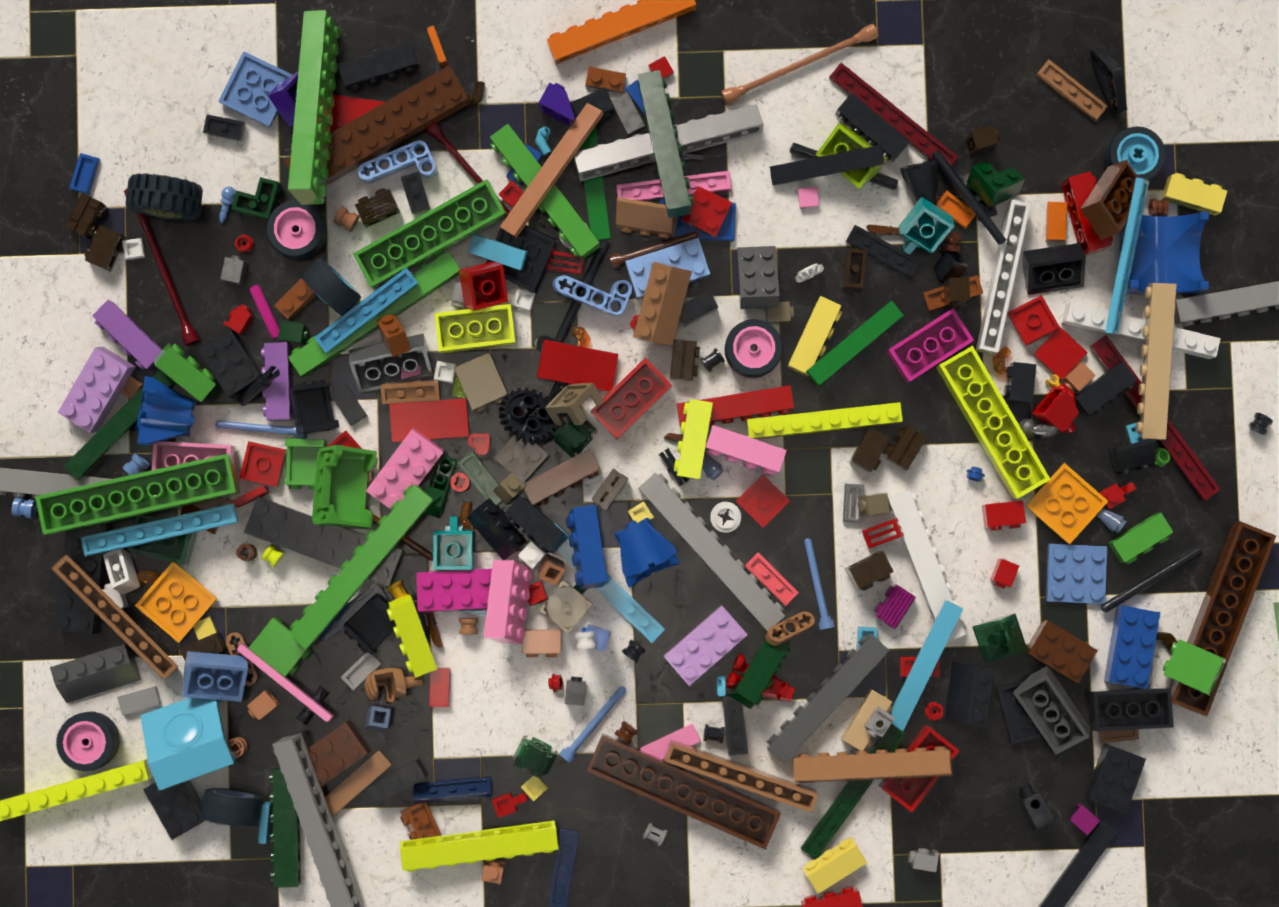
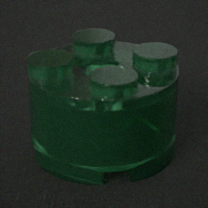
(574, 437)
(534, 756)

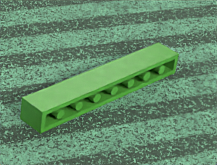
(554, 204)

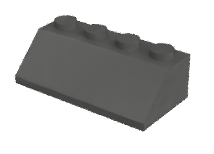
(376, 366)
(95, 673)
(1052, 710)

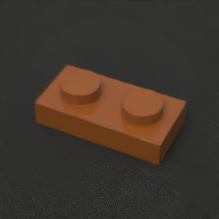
(601, 78)

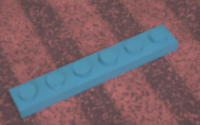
(366, 310)

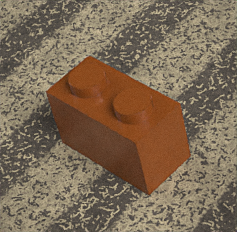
(296, 300)
(393, 335)

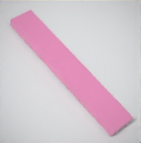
(652, 189)
(286, 683)

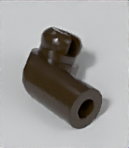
(478, 94)
(1167, 639)

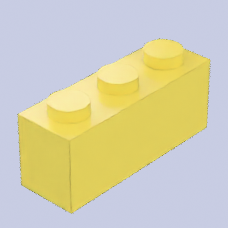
(1194, 194)
(834, 865)

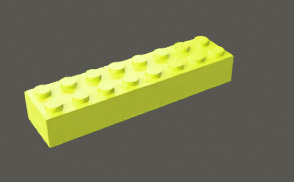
(993, 423)

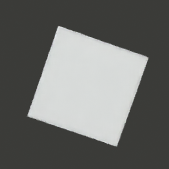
(133, 249)
(523, 299)
(444, 372)

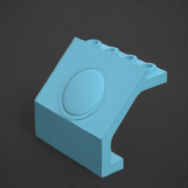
(185, 741)

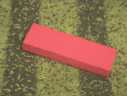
(771, 579)

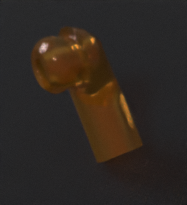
(582, 336)
(999, 360)
(465, 511)
(147, 576)

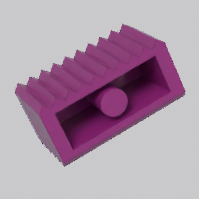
(894, 606)

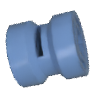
(136, 465)
(24, 507)

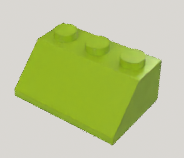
(843, 140)

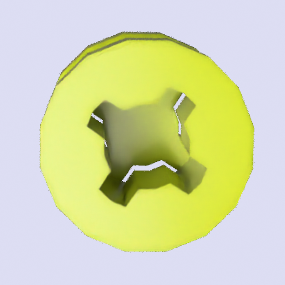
(272, 555)

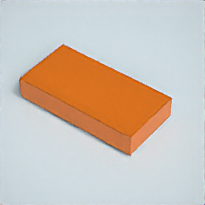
(437, 46)
(961, 213)
(1056, 221)

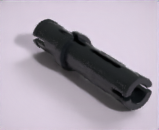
(262, 382)

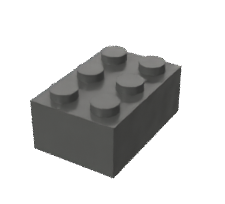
(757, 277)

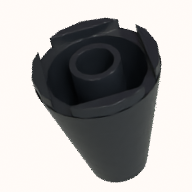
(922, 180)

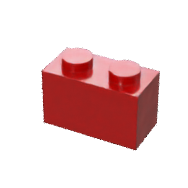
(1003, 514)

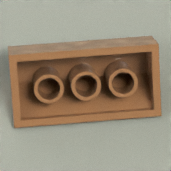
(662, 303)

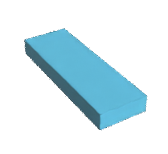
(497, 251)

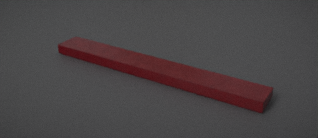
(918, 137)

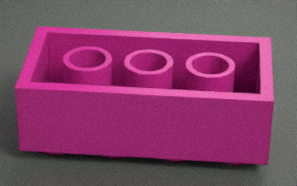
(929, 345)
(453, 590)

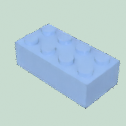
(683, 255)

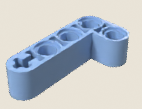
(395, 165)
(589, 292)

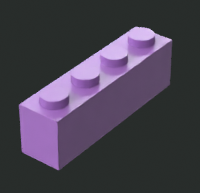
(128, 334)
(277, 395)

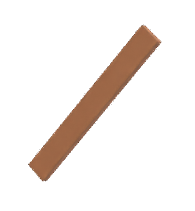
(551, 170)

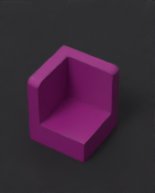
(1084, 819)

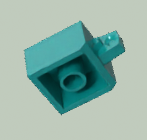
(925, 226)
(453, 547)

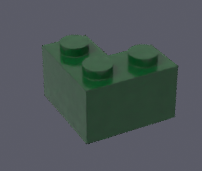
(994, 186)
(260, 204)

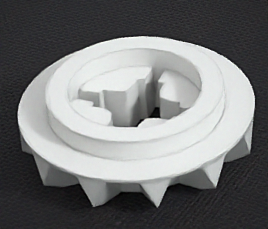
(809, 272)
(734, 513)

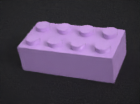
(96, 389)
(705, 645)

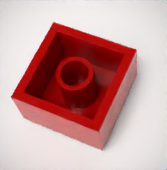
(483, 285)

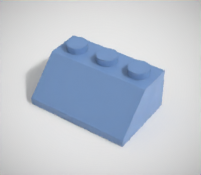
(214, 676)

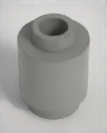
(457, 297)

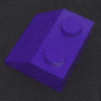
(284, 98)
(557, 104)

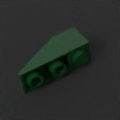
(440, 484)

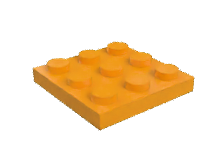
(1066, 503)
(176, 602)

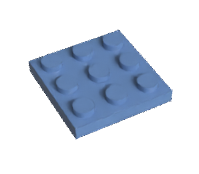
(250, 86)
(1076, 573)

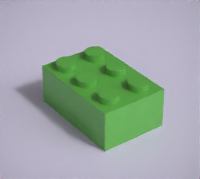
(185, 371)

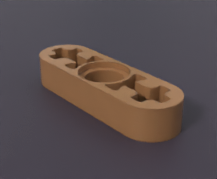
(786, 635)
(231, 647)

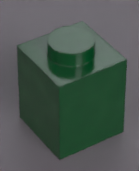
(293, 332)

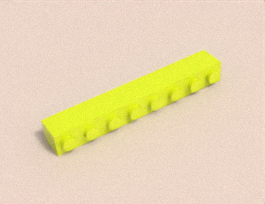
(824, 421)
(75, 789)
(478, 846)

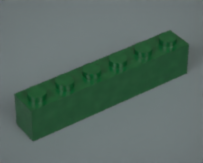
(284, 834)

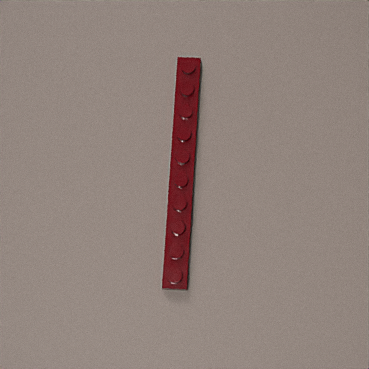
(1174, 443)

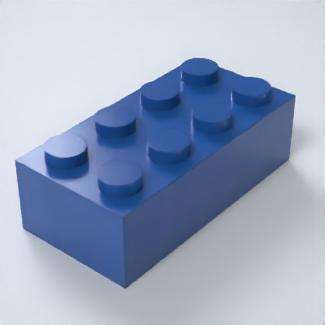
(587, 547)
(1132, 646)

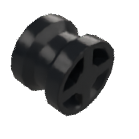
(1260, 423)
(633, 651)

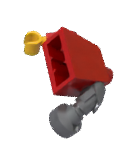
(1054, 411)

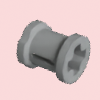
(661, 833)

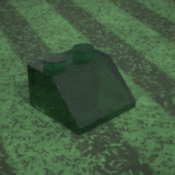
(1000, 638)

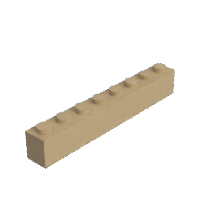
(1156, 360)

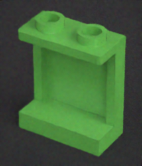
(302, 462)
(279, 648)
(1194, 667)

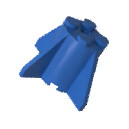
(163, 413)
(644, 551)

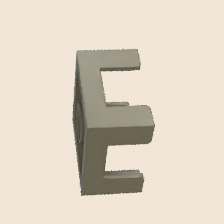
(570, 400)
(566, 607)

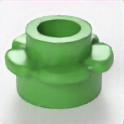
(1162, 457)

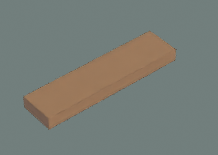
(1071, 90)
(357, 782)

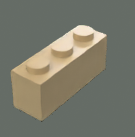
(856, 730)

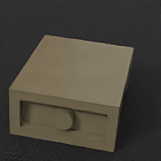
(481, 382)

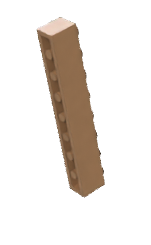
(114, 616)
(873, 766)
(741, 776)

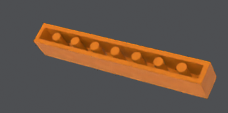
(615, 26)

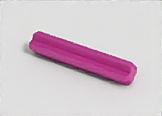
(265, 311)

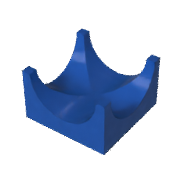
(1168, 253)

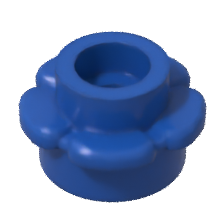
(975, 474)

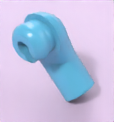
(541, 140)

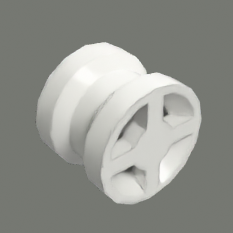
(585, 640)

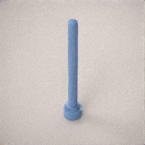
(260, 428)
(825, 620)
(570, 752)

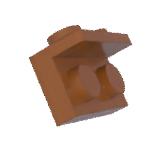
(419, 821)

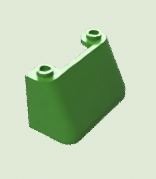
(342, 487)

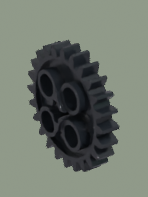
(517, 407)

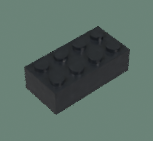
(1130, 709)

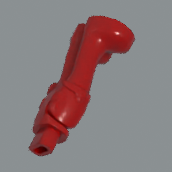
(778, 689)

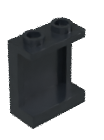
(312, 407)
(370, 624)

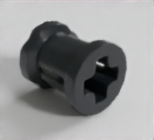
(712, 360)
(713, 733)

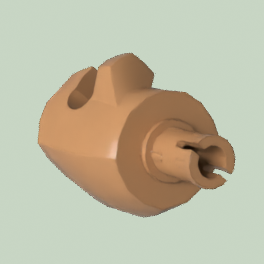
(392, 682)

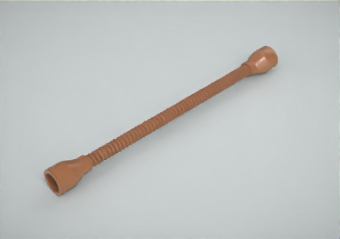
(865, 35)

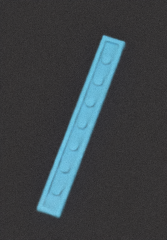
(1127, 255)
(159, 529)
(621, 600)
(925, 663)

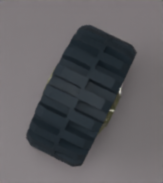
(164, 196)

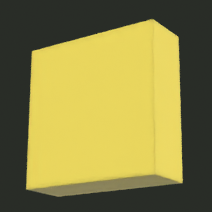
(640, 512)
(205, 628)
(534, 787)

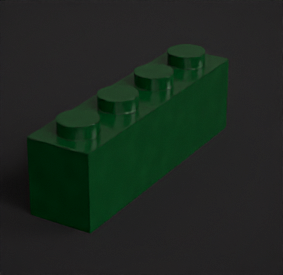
(759, 673)

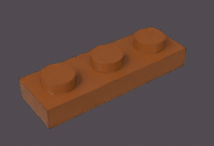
(935, 298)

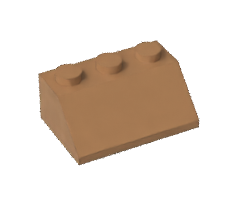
(644, 218)

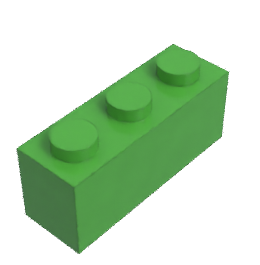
(1141, 538)

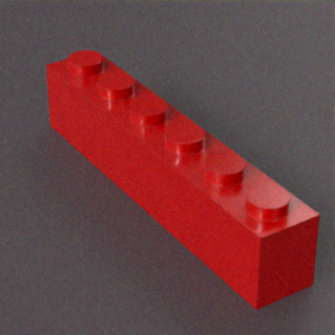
(746, 405)

